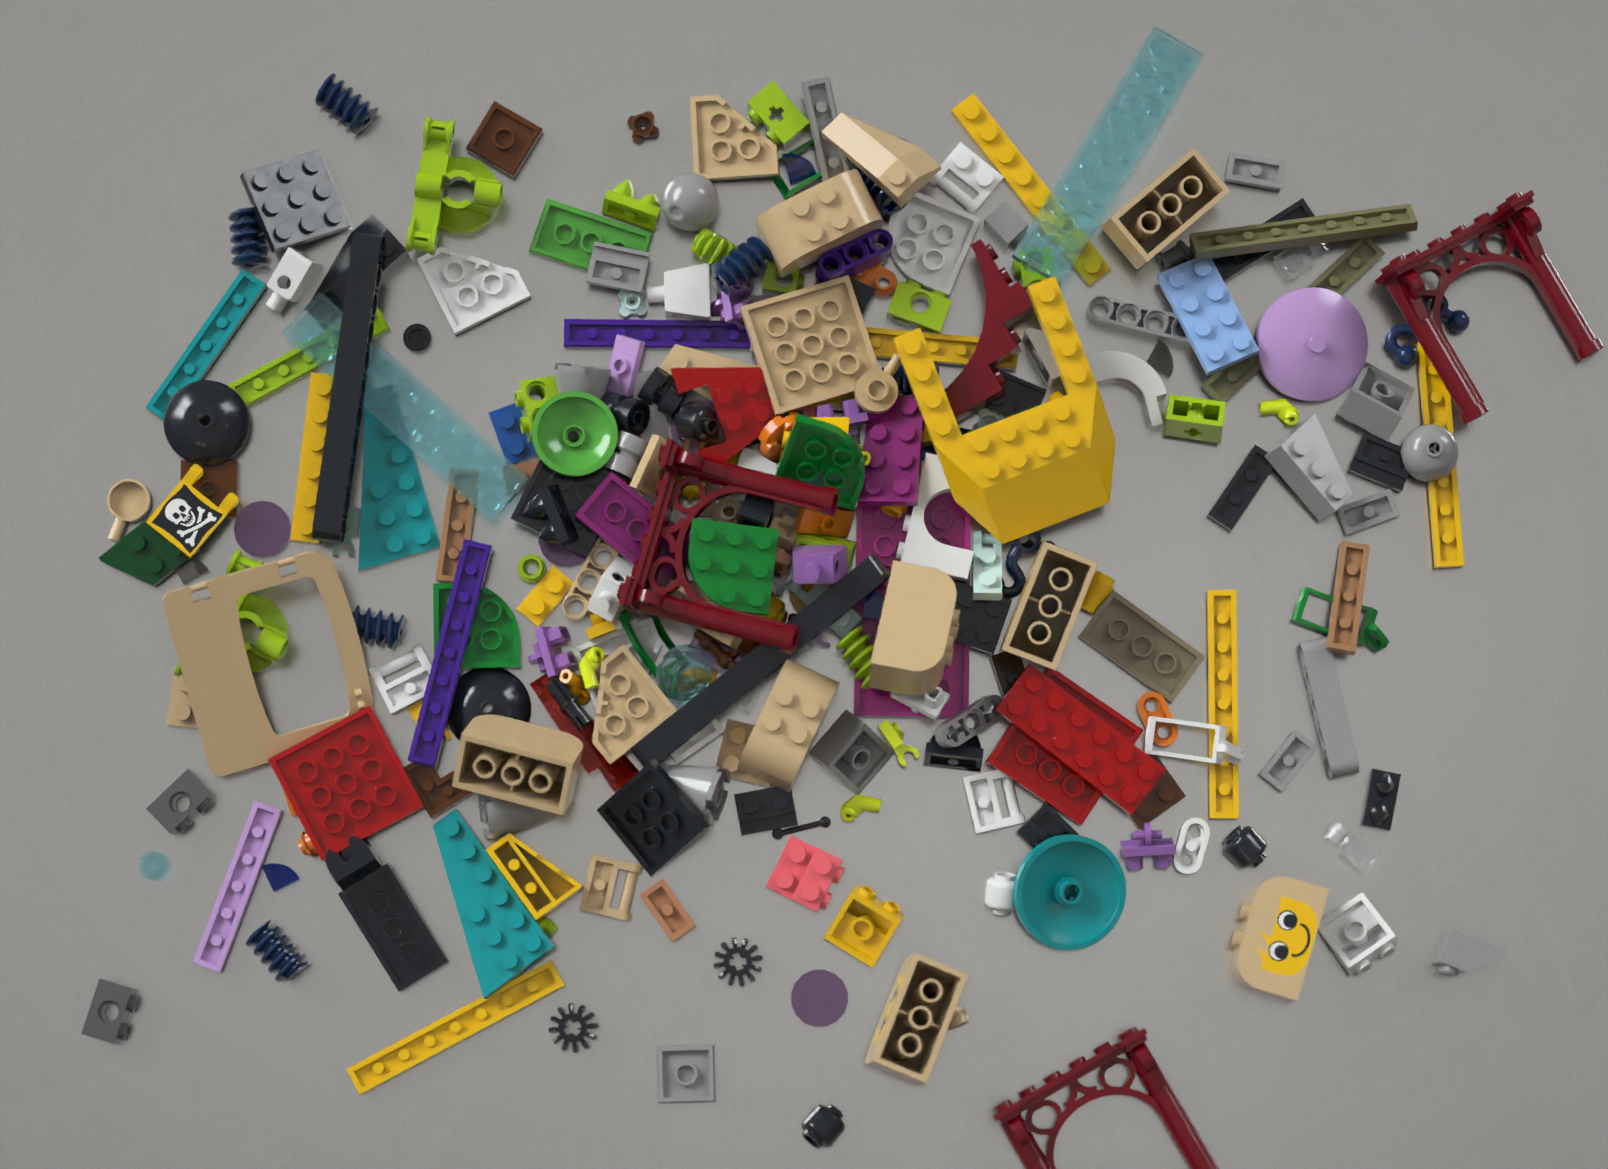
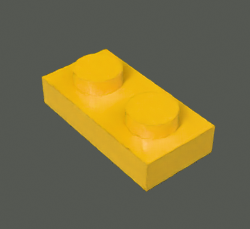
(545, 596)

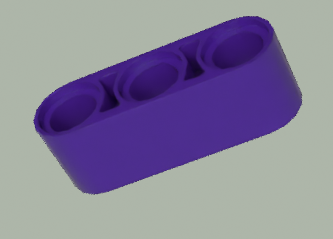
(860, 246)

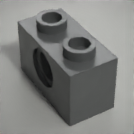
(165, 809)
(97, 1024)

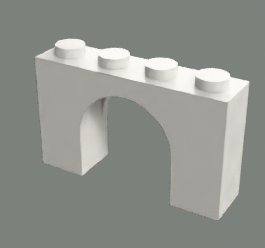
(920, 546)

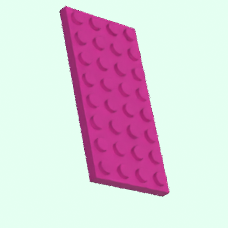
(881, 535)

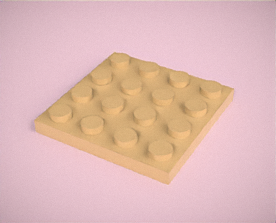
(810, 344)

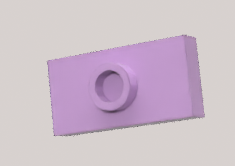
(625, 365)

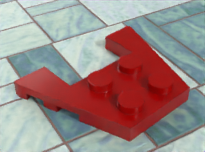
(739, 401)

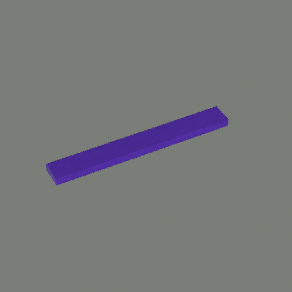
(655, 334)
(450, 653)

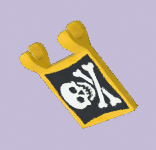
(188, 516)

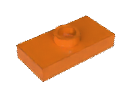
(821, 524)

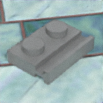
(618, 267)

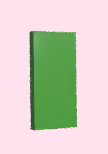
(569, 235)

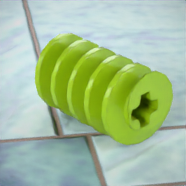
(859, 653)

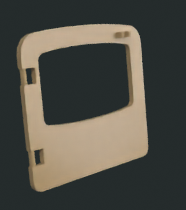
(218, 669)

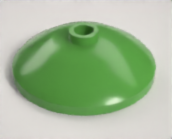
(577, 414)

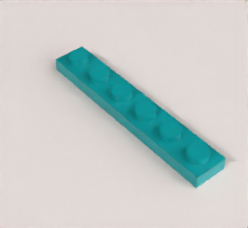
(209, 339)

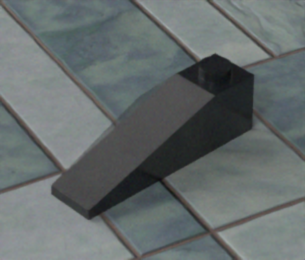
(335, 281)

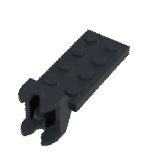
(384, 913)

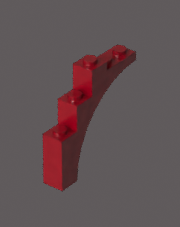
(1004, 306)

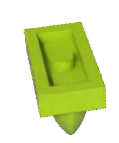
(623, 206)

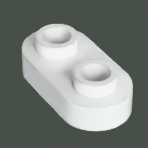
(1191, 846)

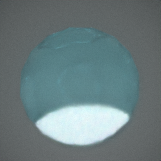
(684, 672)

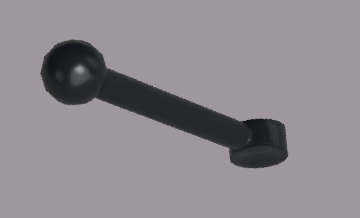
(824, 822)

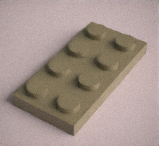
(1142, 646)

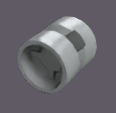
(626, 455)

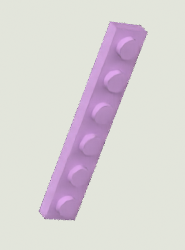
(237, 886)

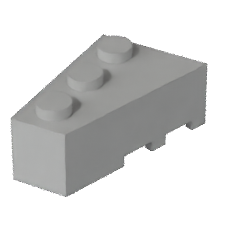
(1311, 468)

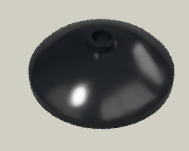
(208, 443)
(489, 685)

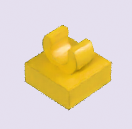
(599, 627)

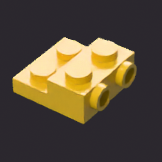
(864, 925)

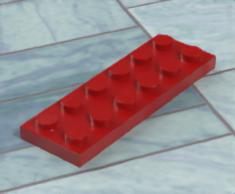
(1080, 739)

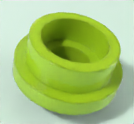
(531, 559)

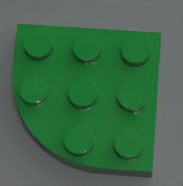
(822, 457)
(733, 564)
(494, 632)

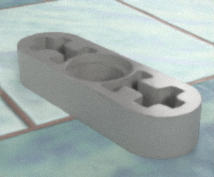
(959, 721)

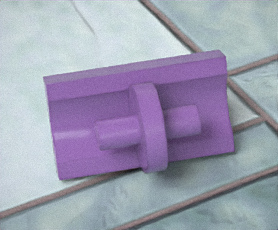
(729, 306)
(850, 410)
(549, 653)
(1147, 843)

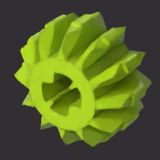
(711, 246)

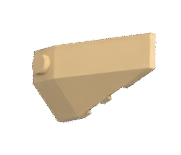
(886, 159)

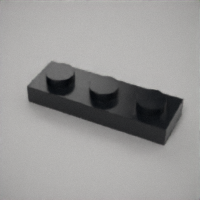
(1241, 489)

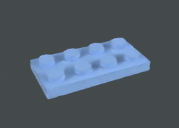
(1207, 314)

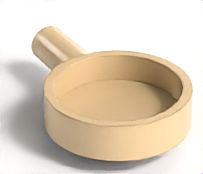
(877, 389)
(128, 503)

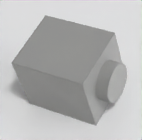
(1006, 225)

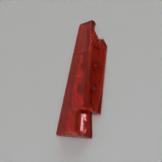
(618, 773)

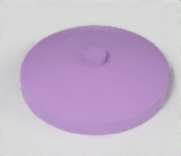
(1311, 344)

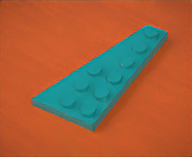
(393, 501)
(495, 921)

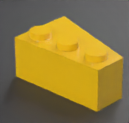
(532, 877)

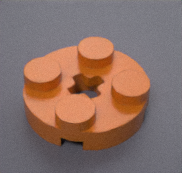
(772, 435)

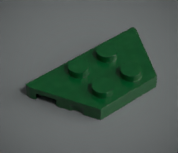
(145, 555)

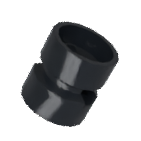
(671, 398)
(630, 413)

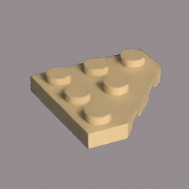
(727, 143)
(626, 705)

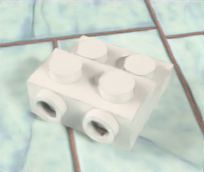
(1358, 935)

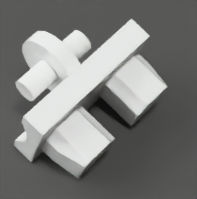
(927, 704)

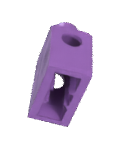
(817, 563)

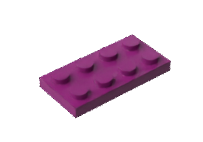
(896, 455)
(621, 519)

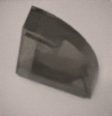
(1161, 360)
(191, 570)

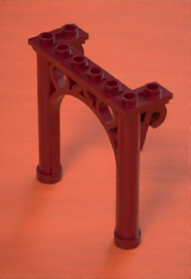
(1519, 229)
(635, 593)
(1141, 1060)

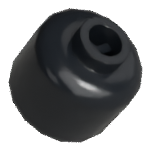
(696, 422)
(1245, 847)
(823, 1126)

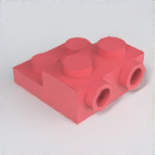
(805, 874)

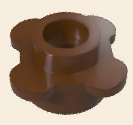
(646, 119)

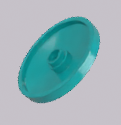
(1069, 892)

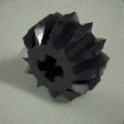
(743, 954)
(574, 1018)

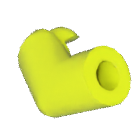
(857, 805)

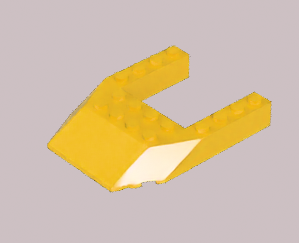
(1034, 463)

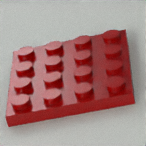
(1043, 773)
(345, 782)

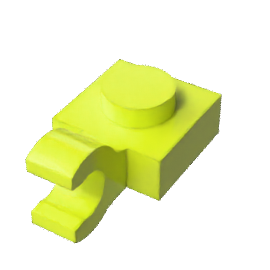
(893, 735)

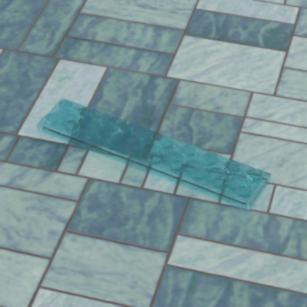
(1107, 155)
(414, 414)

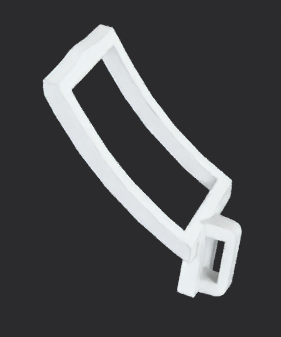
(1220, 745)

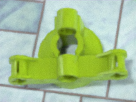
(436, 172)
(268, 618)

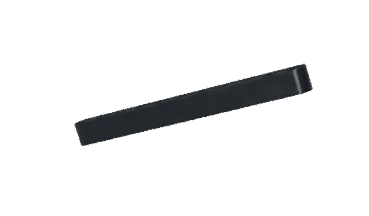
(348, 388)
(760, 663)

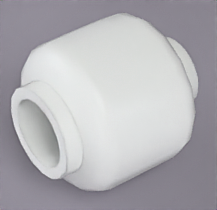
(1000, 893)

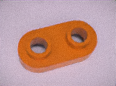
(873, 275)
(1162, 710)

